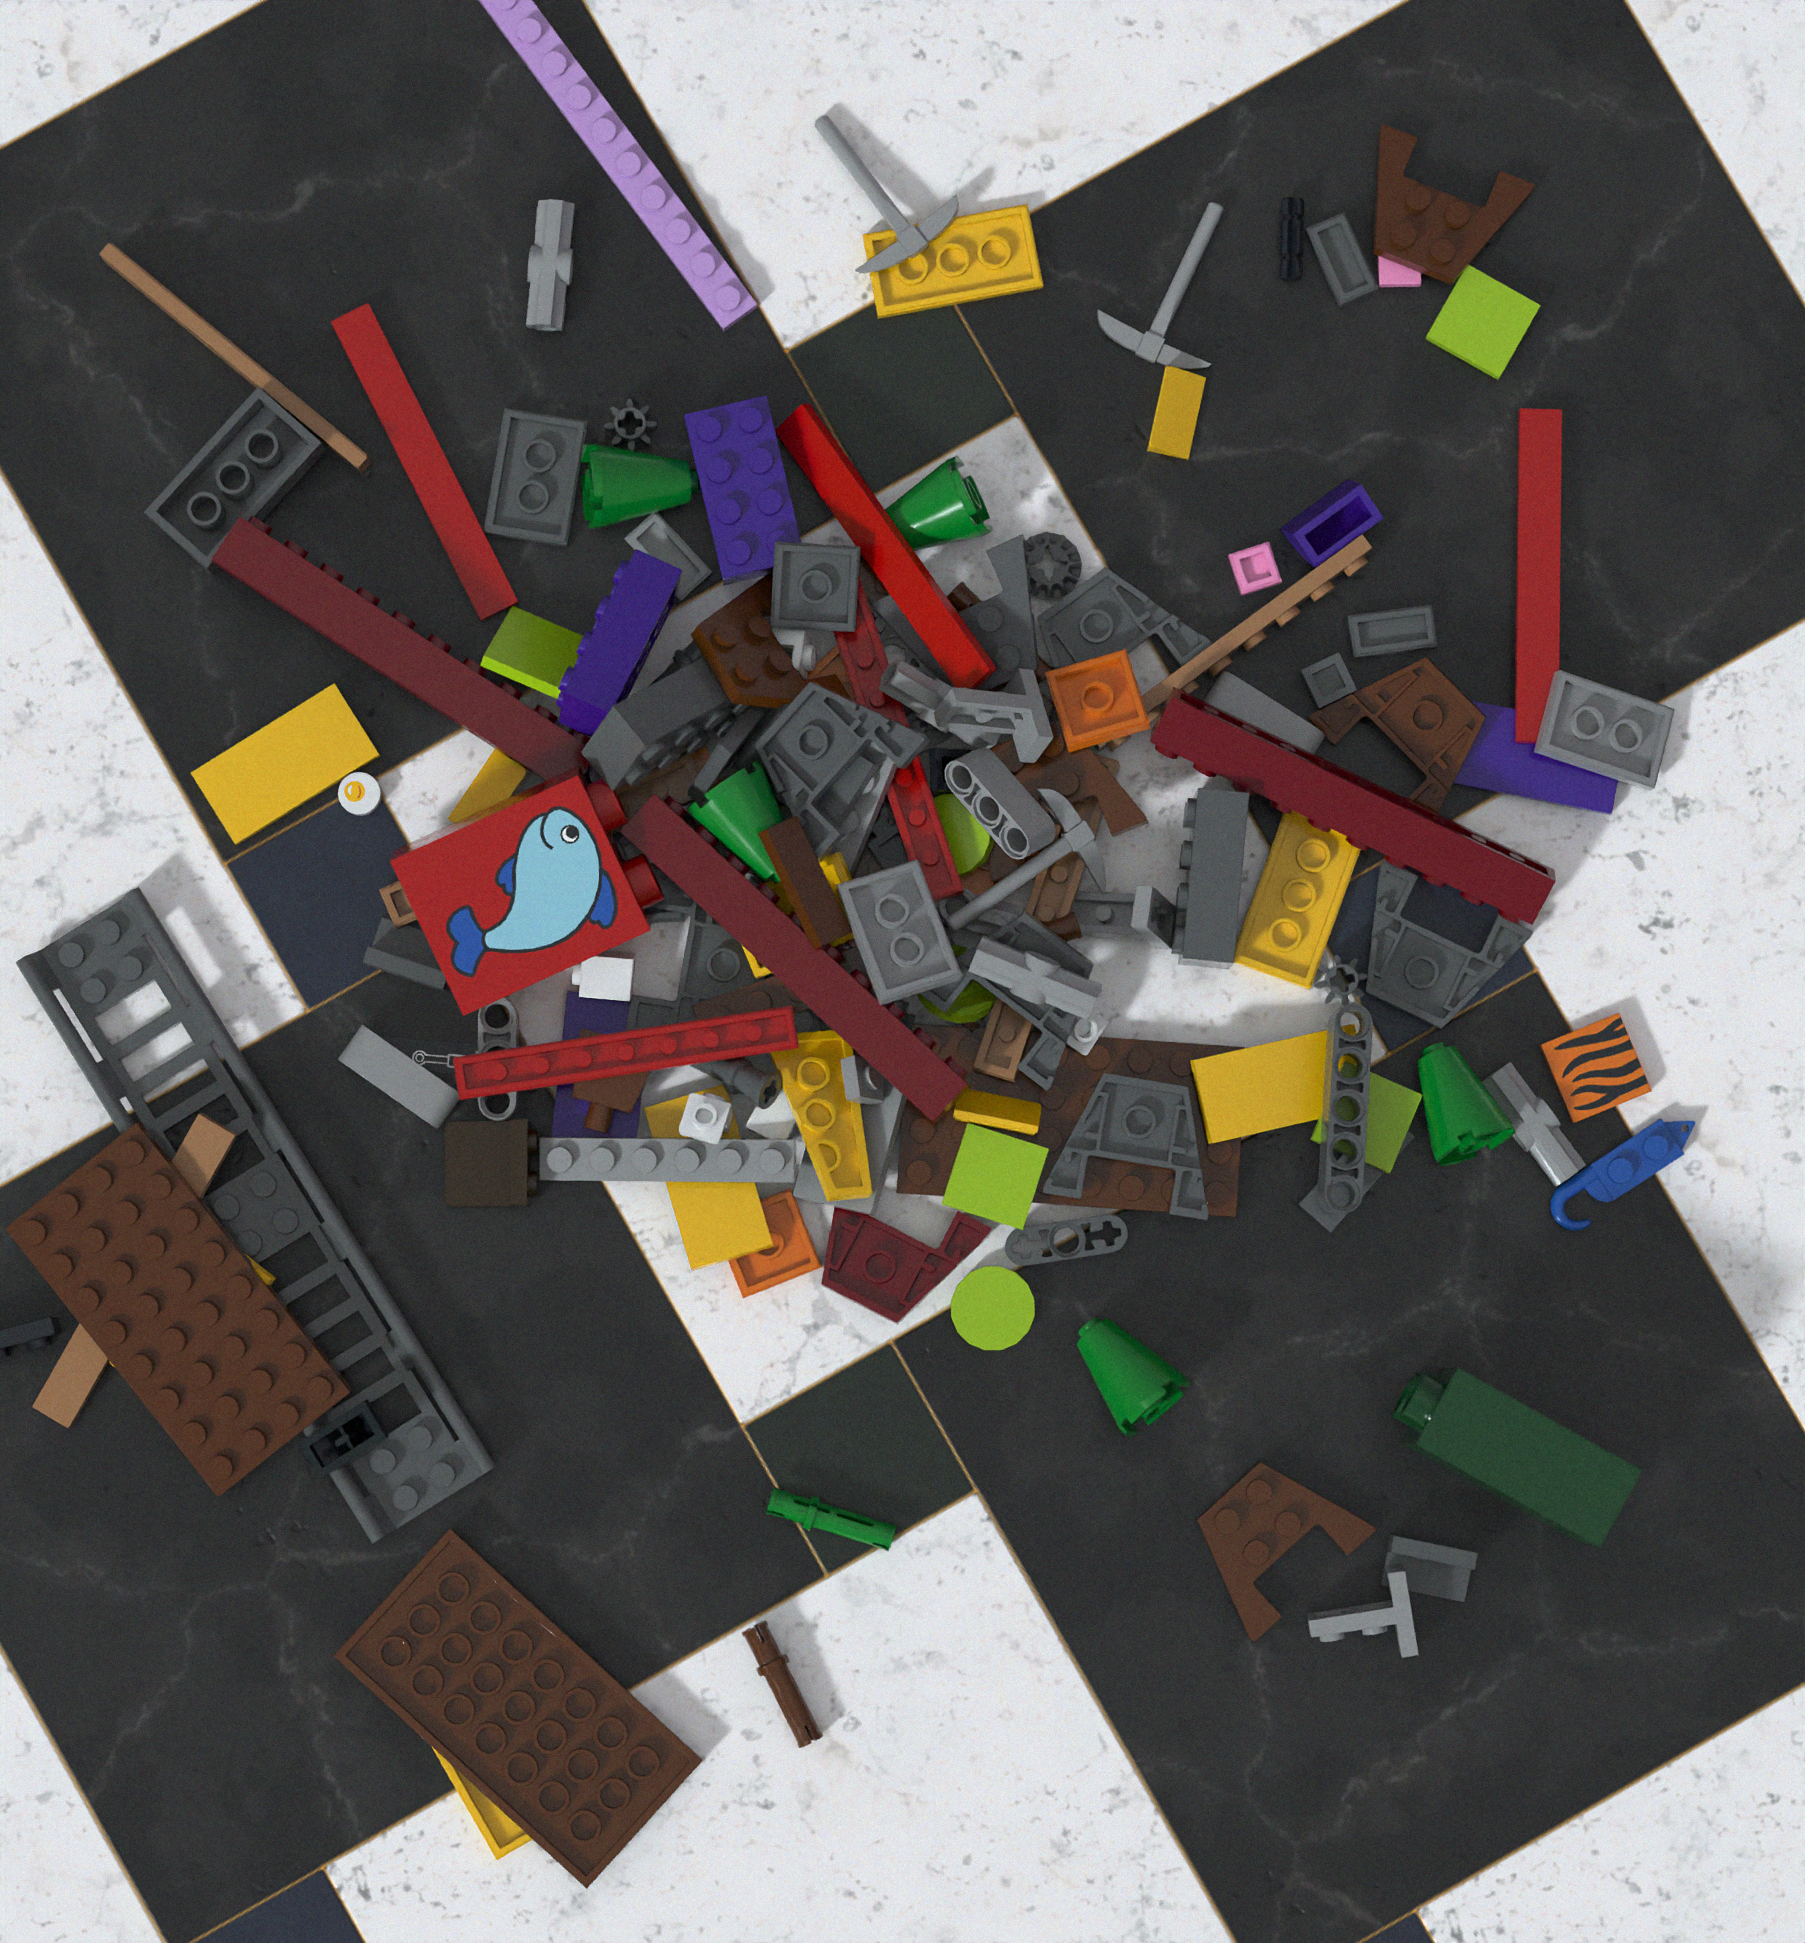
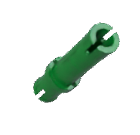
(831, 1519)

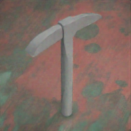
(910, 239)
(1151, 344)
(1075, 838)

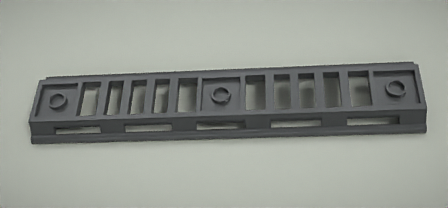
(264, 1205)

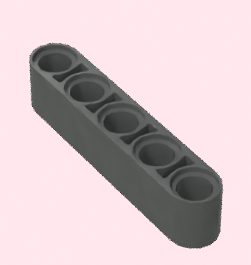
(1355, 1090)

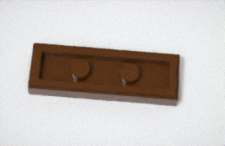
(804, 882)

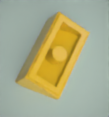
(1176, 413)
(494, 783)
(998, 1112)

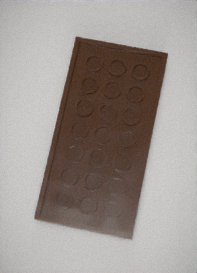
(931, 1149)
(178, 1309)
(518, 1708)

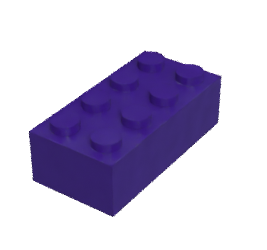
(742, 486)
(619, 641)

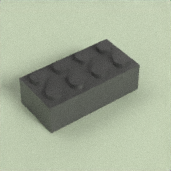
(235, 475)
(660, 725)
(1212, 878)

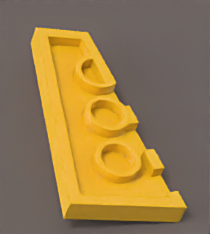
(825, 1119)

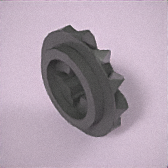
(1063, 578)

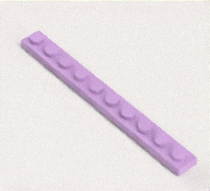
(622, 159)

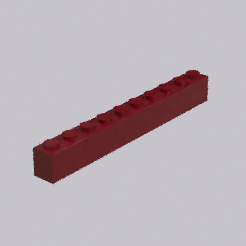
(399, 652)
(1352, 806)
(785, 950)

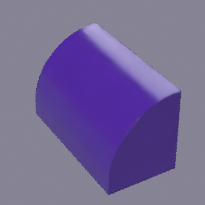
(1332, 522)

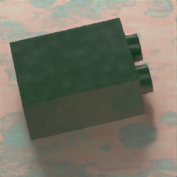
(1515, 1453)

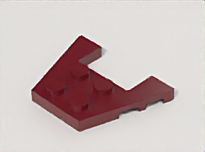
(888, 1268)

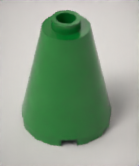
(631, 484)
(941, 509)
(737, 813)
(1458, 1107)
(1129, 1374)

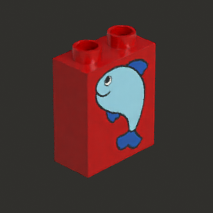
(526, 888)

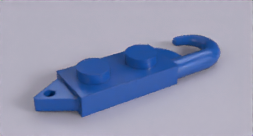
(1622, 1168)

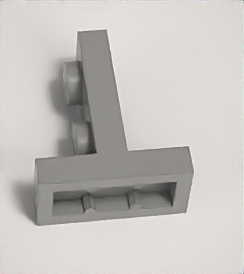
(1013, 711)
(1127, 916)
(1372, 1617)

